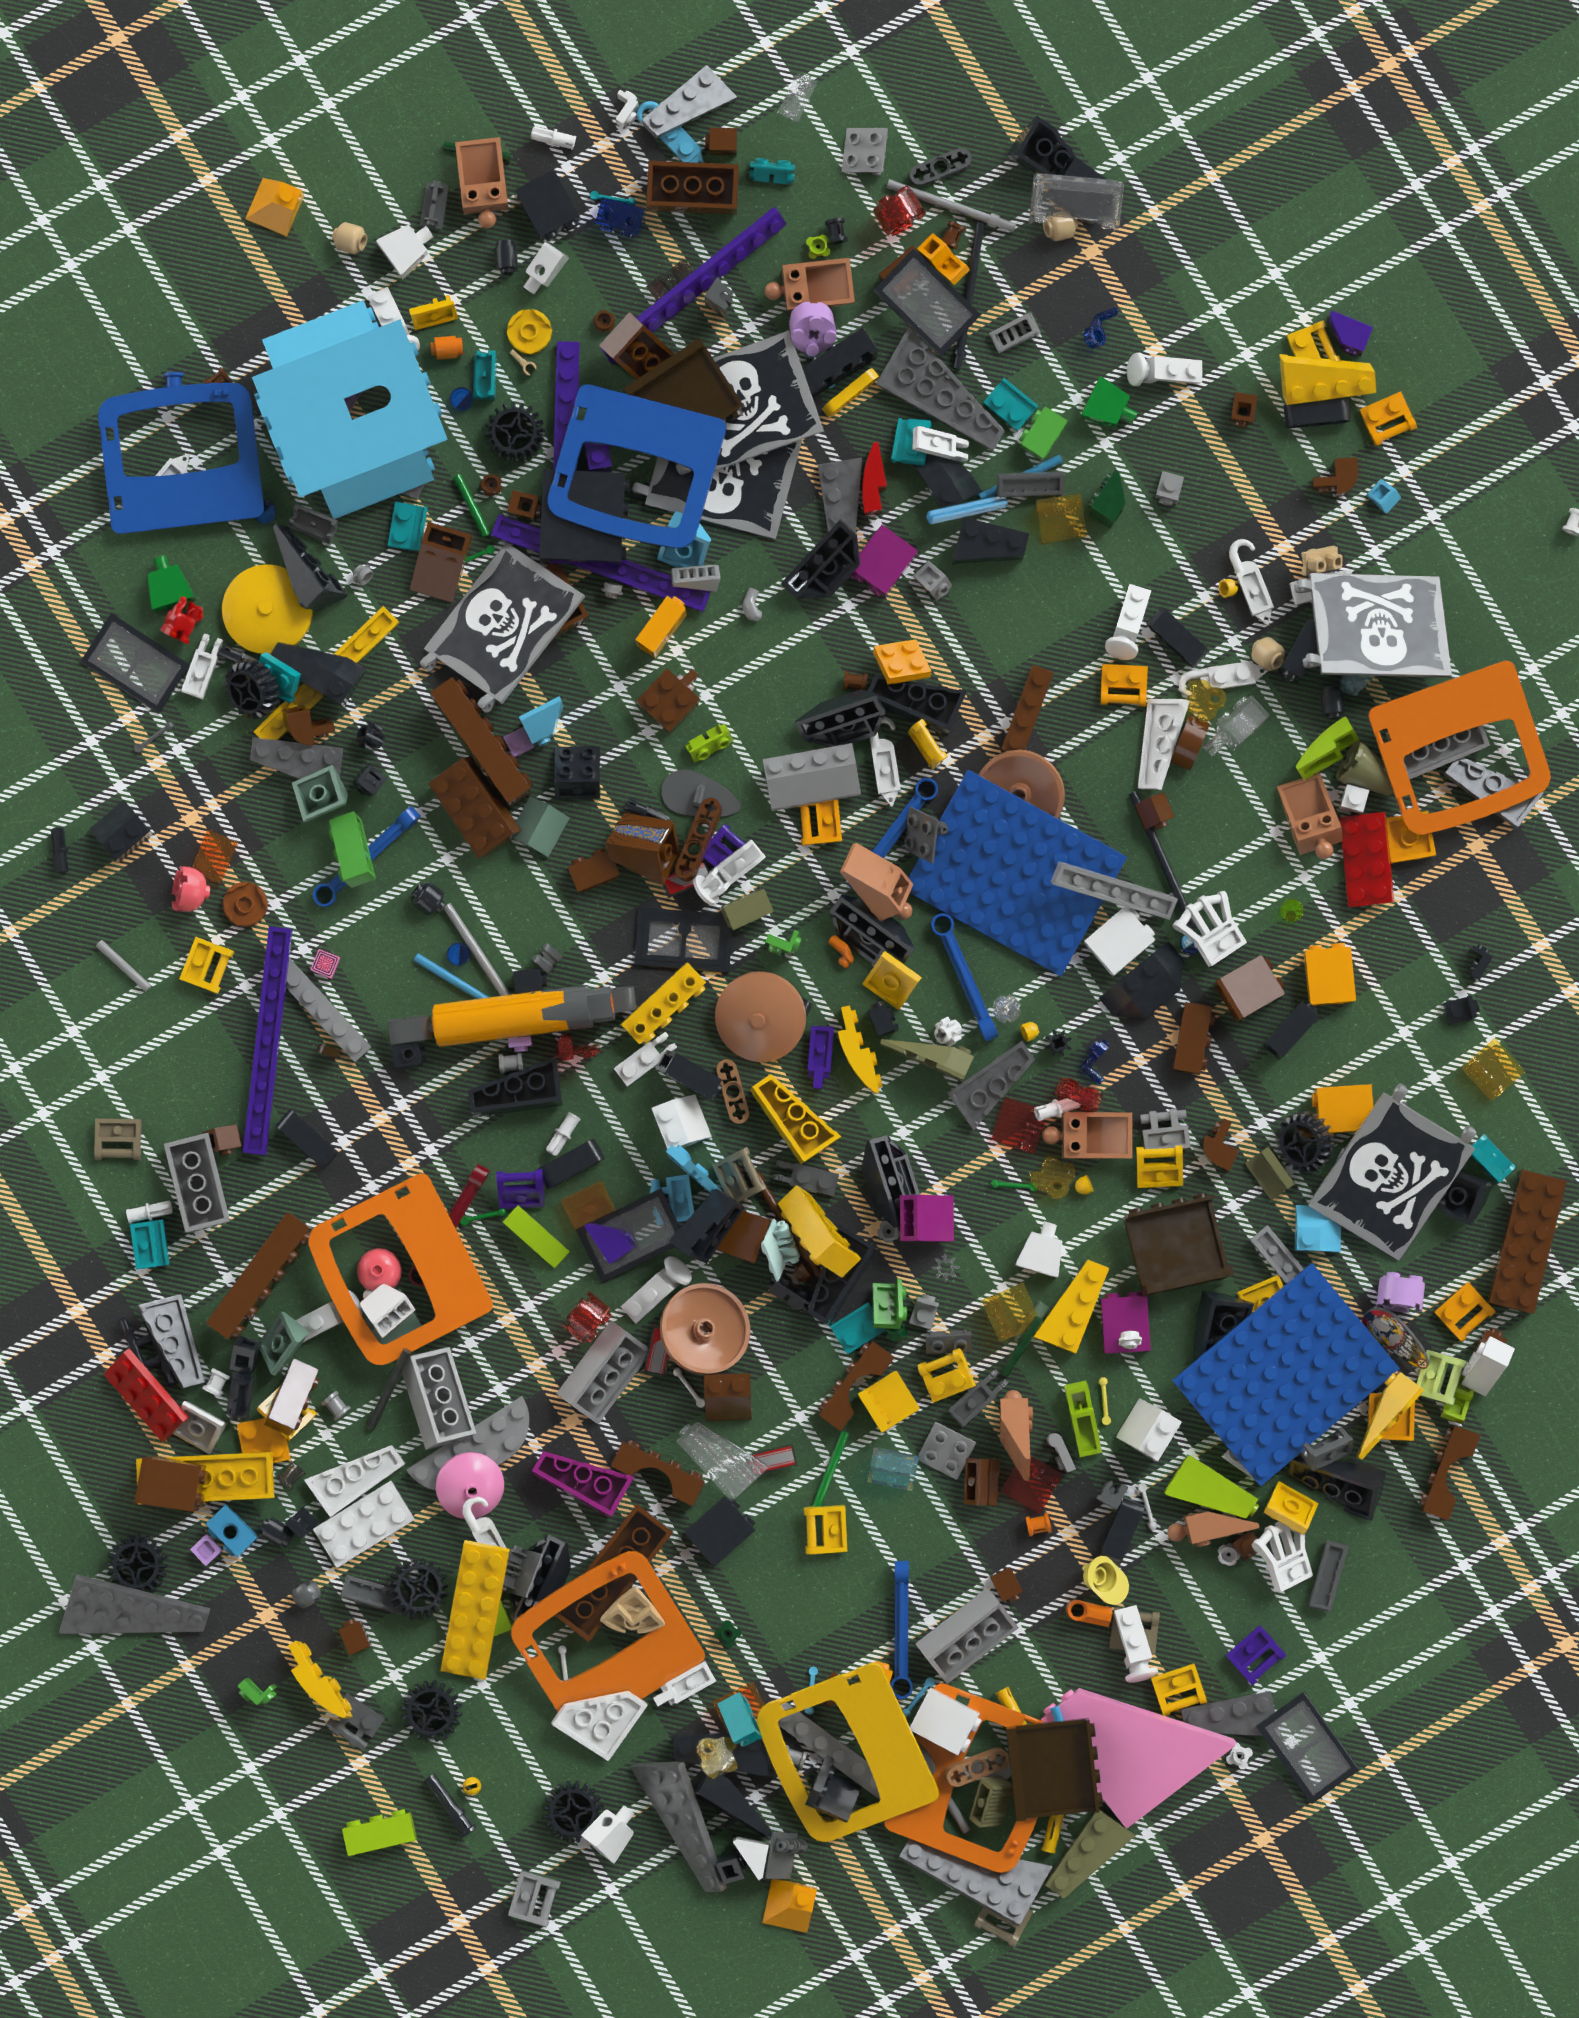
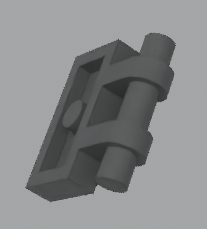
(363, 1718)

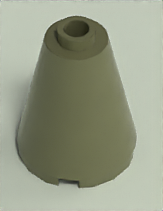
(1364, 770)

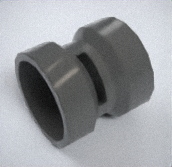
(547, 958)

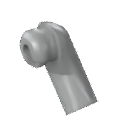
(749, 606)

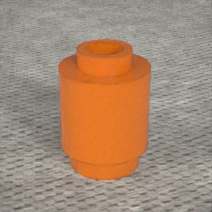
(446, 347)

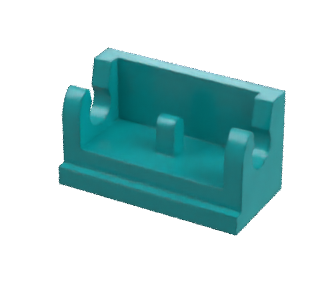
(485, 375)
(1491, 1159)
(739, 1719)

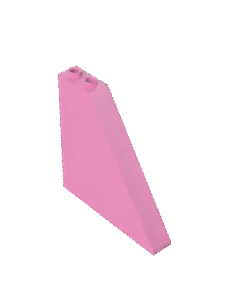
(1140, 1751)

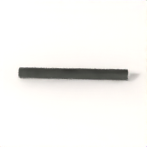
(389, 1388)

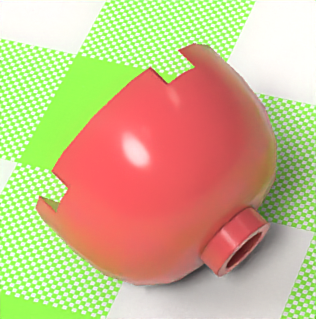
(189, 889)
(379, 1268)

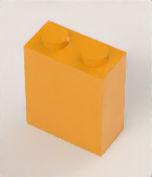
(661, 626)
(1329, 975)
(1343, 1106)

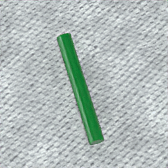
(471, 505)

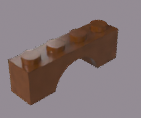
(1027, 709)
(872, 1361)
(632, 1459)
(1438, 1499)

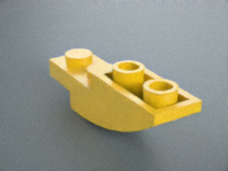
(859, 1059)
(322, 1690)

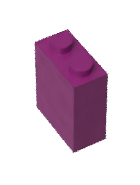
(884, 561)
(926, 1218)
(1123, 1315)

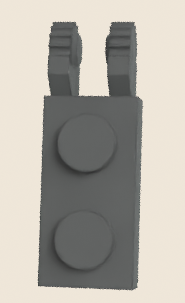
(809, 1178)
(975, 1400)

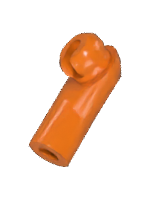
(839, 945)

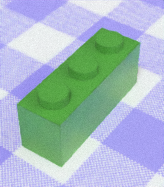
(351, 849)

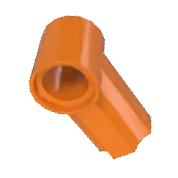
(1091, 1613)

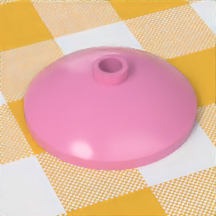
(463, 1473)

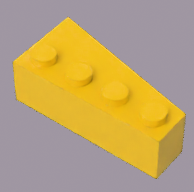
(1324, 379)
(795, 1122)
(817, 1232)
(1072, 1312)

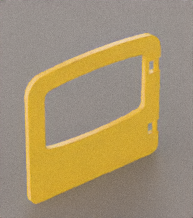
(884, 1737)

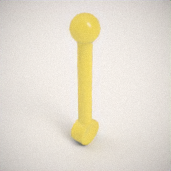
(1103, 1382)

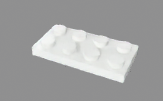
(364, 1524)

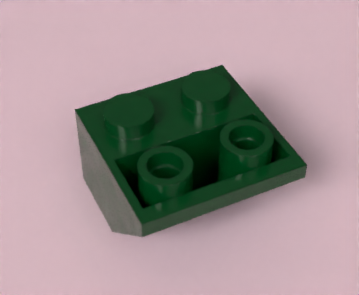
(1110, 502)

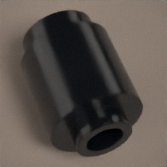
(506, 257)
(1332, 701)
(276, 1532)

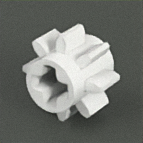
(948, 1031)

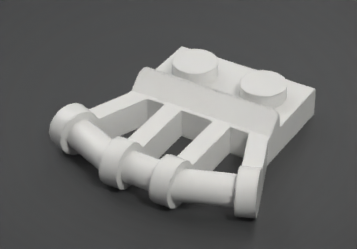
(1213, 943)
(1284, 1569)

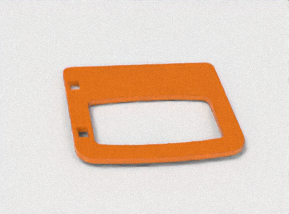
(1448, 709)
(436, 1252)
(637, 1668)
(927, 1821)

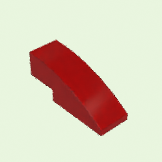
(873, 482)

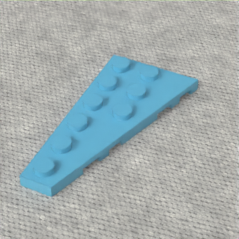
(697, 1172)

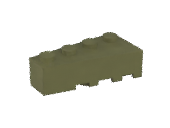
(1090, 1849)

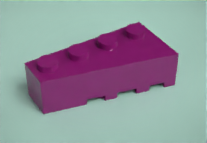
(589, 1484)

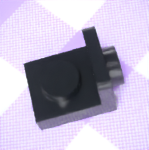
(1479, 966)
(1461, 1009)
(302, 1523)

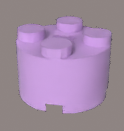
(812, 328)
(1400, 1293)

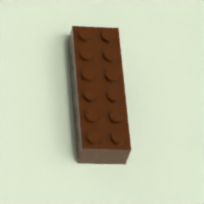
(478, 737)
(1526, 1241)
(259, 1276)
(637, 1533)

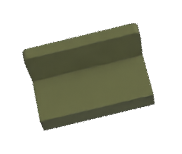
(1269, 1173)

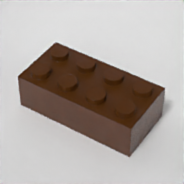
(692, 187)
(474, 807)

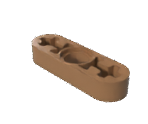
(743, 1106)
(964, 1779)

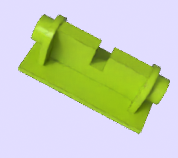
(718, 739)

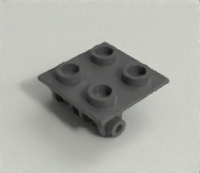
(922, 834)
(524, 1571)
(781, 1854)

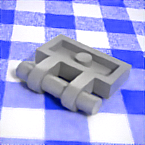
(1165, 1137)

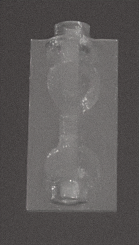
(797, 97)

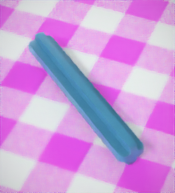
(966, 509)

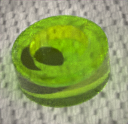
(1291, 910)

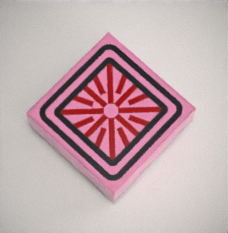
(325, 963)

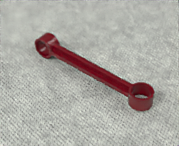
(473, 1184)

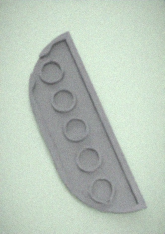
(496, 1437)

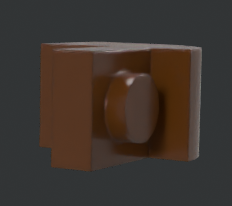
(1344, 477)
(301, 728)
(1189, 742)
(1215, 1150)

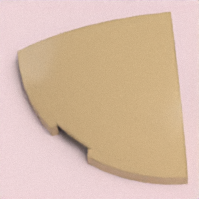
(632, 1612)

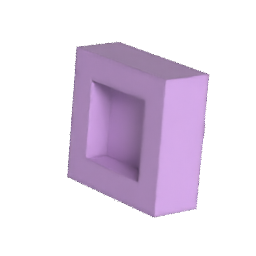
(518, 742)
(520, 1044)
(206, 1549)

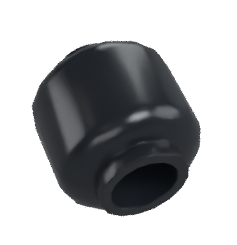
(428, 898)

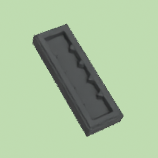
(1029, 484)
(1328, 1575)
(369, 1594)

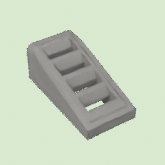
(1011, 325)
(697, 577)

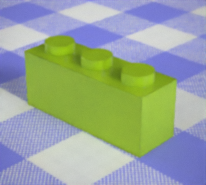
(379, 1832)

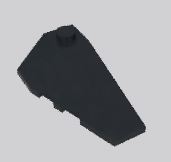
(1040, 148)
(947, 481)
(321, 671)
(1465, 1197)
(1216, 1317)
(1349, 1484)

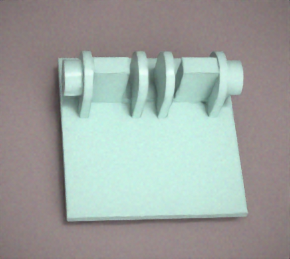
(779, 1247)

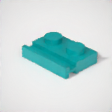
(1010, 404)
(903, 442)
(407, 526)
(285, 676)
(149, 1244)
(856, 1328)

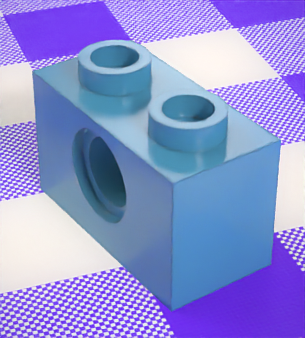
(245, 1535)

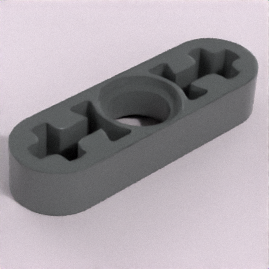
(922, 167)

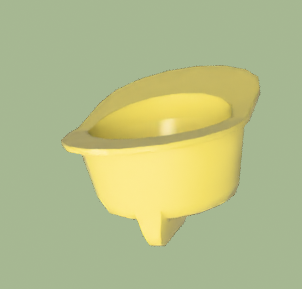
(1106, 1580)

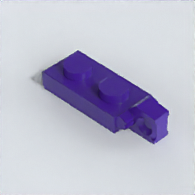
(820, 1054)

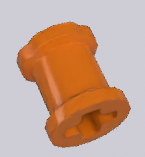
(1038, 1524)

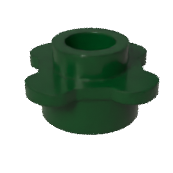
(896, 1334)
(727, 1627)

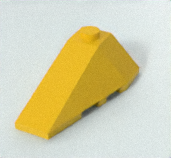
(1394, 1400)

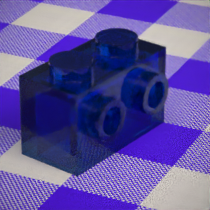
(620, 217)

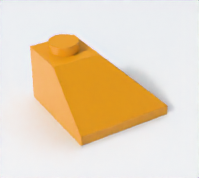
(275, 206)
(789, 1905)

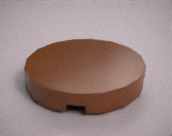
(245, 904)

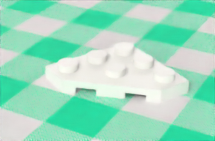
(600, 1721)

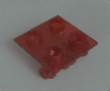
(567, 1051)
(1088, 1097)
(1018, 1126)
(1035, 1491)

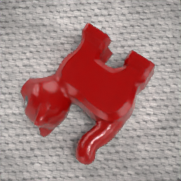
(179, 624)

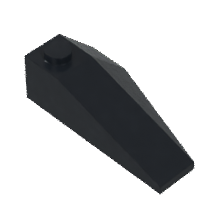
(307, 579)
(723, 1794)

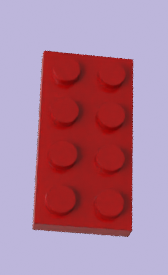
(1367, 859)
(145, 1395)

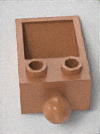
(480, 175)
(817, 282)
(1311, 816)
(878, 883)
(1098, 1135)
(1014, 1430)
(1206, 1525)

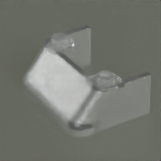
(1076, 199)

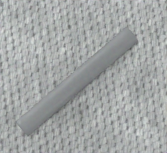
(123, 965)

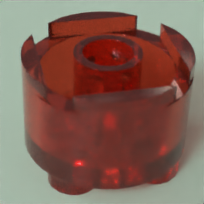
(899, 211)
(586, 1318)

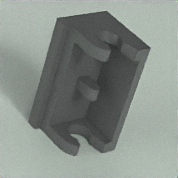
(716, 298)
(313, 524)
(1328, 1450)
(1108, 1496)

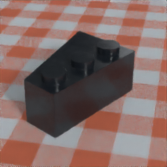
(988, 542)
(707, 1226)

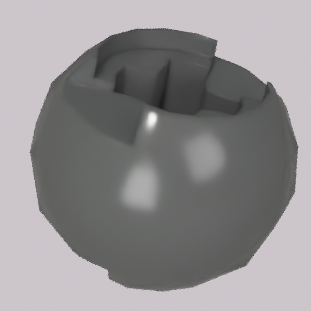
(306, 1594)

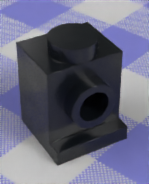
(368, 781)
(882, 1019)
(245, 1355)
(735, 1865)

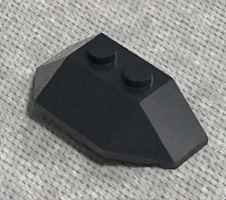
(825, 565)
(842, 719)
(867, 934)
(1146, 985)
(888, 1177)
(550, 1576)

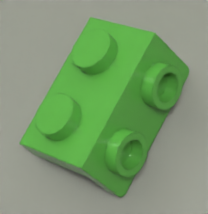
(778, 946)
(888, 1305)
(251, 1691)

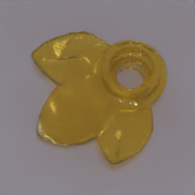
(1201, 701)
(1052, 1174)
(719, 1758)

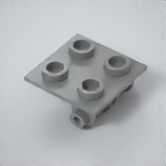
(865, 150)
(946, 1450)

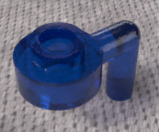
(1094, 335)
(1097, 1050)

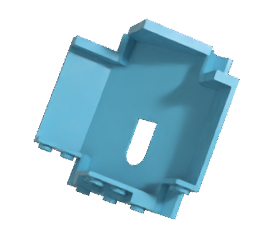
(311, 425)

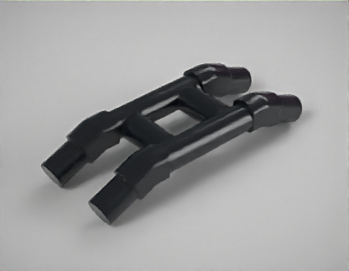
(135, 1344)

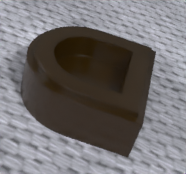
(329, 1051)

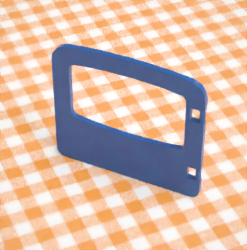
(648, 428)
(185, 498)

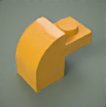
(942, 259)

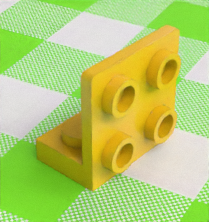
(888, 1401)

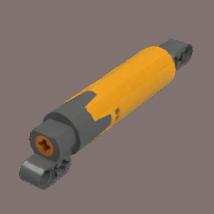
(514, 1015)

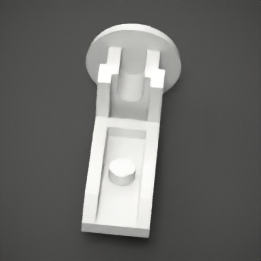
(388, 312)
(1163, 369)
(1123, 644)
(727, 872)
(657, 1288)
(324, 1318)
(1135, 1645)

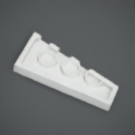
(1161, 733)
(351, 1480)

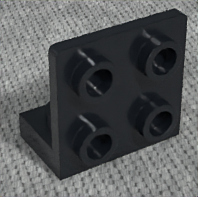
(577, 772)
(832, 1793)

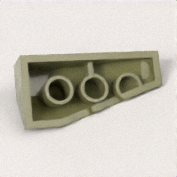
(943, 1059)

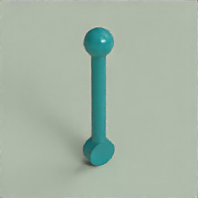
(595, 196)

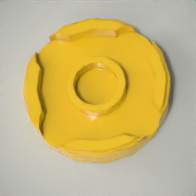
(529, 331)

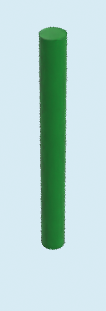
(831, 1467)

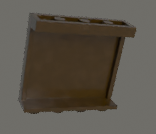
(690, 383)
(1176, 1245)
(1053, 1768)

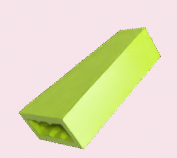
(1207, 1488)

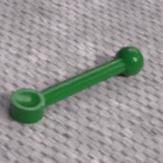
(489, 549)
(995, 1183)
(465, 1220)

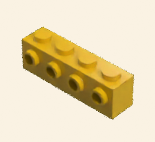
(663, 1003)

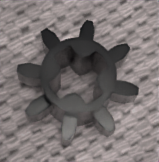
(370, 736)
(1064, 1041)

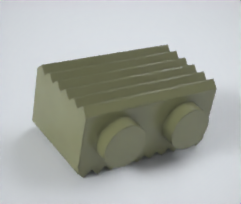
(991, 1801)

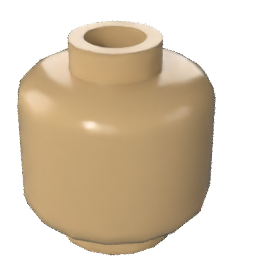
(1060, 228)
(349, 238)
(1268, 654)

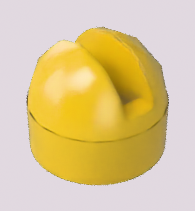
(1227, 588)
(1029, 1031)
(1084, 1185)
(469, 1781)

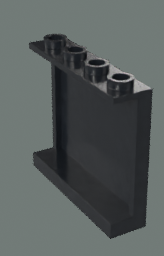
(572, 542)

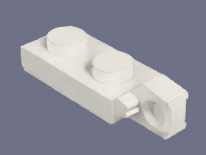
(685, 1684)

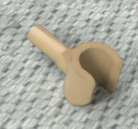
(522, 362)

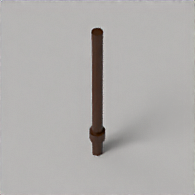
(771, 1201)

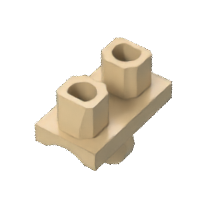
(1321, 560)

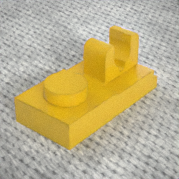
(434, 313)

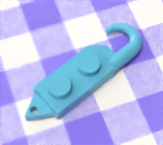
(677, 141)

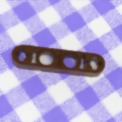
(701, 840)

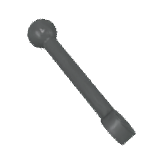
(139, 747)

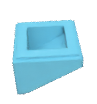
(1384, 496)

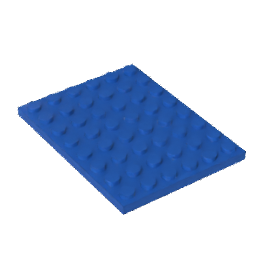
(999, 869)
(1285, 1374)

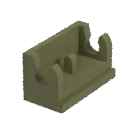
(746, 909)

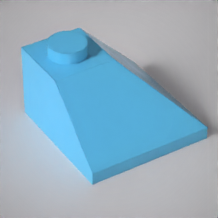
(688, 556)
(542, 722)
(1315, 1231)

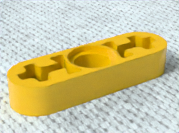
(850, 393)

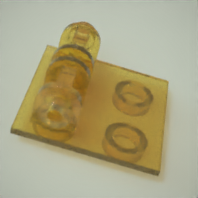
(1061, 518)
(1493, 1069)
(1010, 1311)

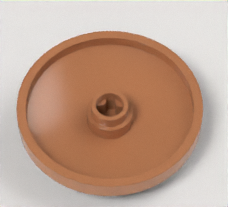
(1029, 778)
(760, 1016)
(705, 1329)

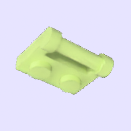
(1433, 1376)

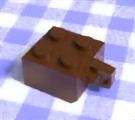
(670, 699)

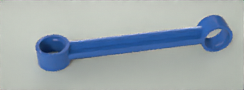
(900, 823)
(401, 824)
(965, 977)
(901, 1625)

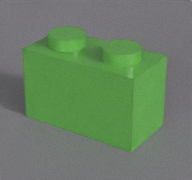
(1043, 433)

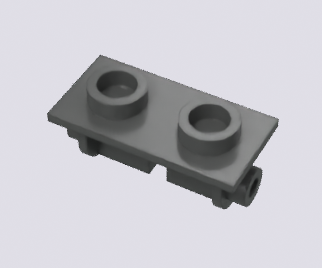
(434, 205)
(939, 1342)

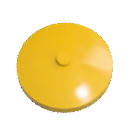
(264, 610)

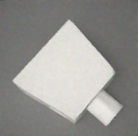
(405, 248)
(551, 260)
(1042, 1252)
(386, 1308)
(610, 1833)

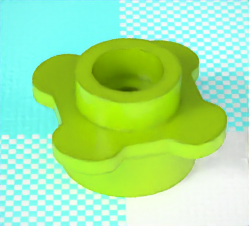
(818, 240)

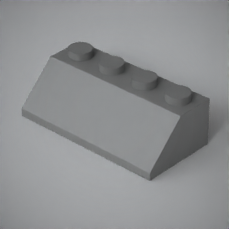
(1444, 751)
(811, 777)
(197, 1183)
(604, 1372)
(437, 1398)
(967, 1635)

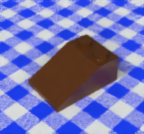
(635, 347)

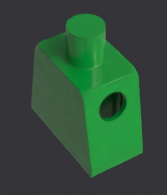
(1108, 405)
(167, 585)

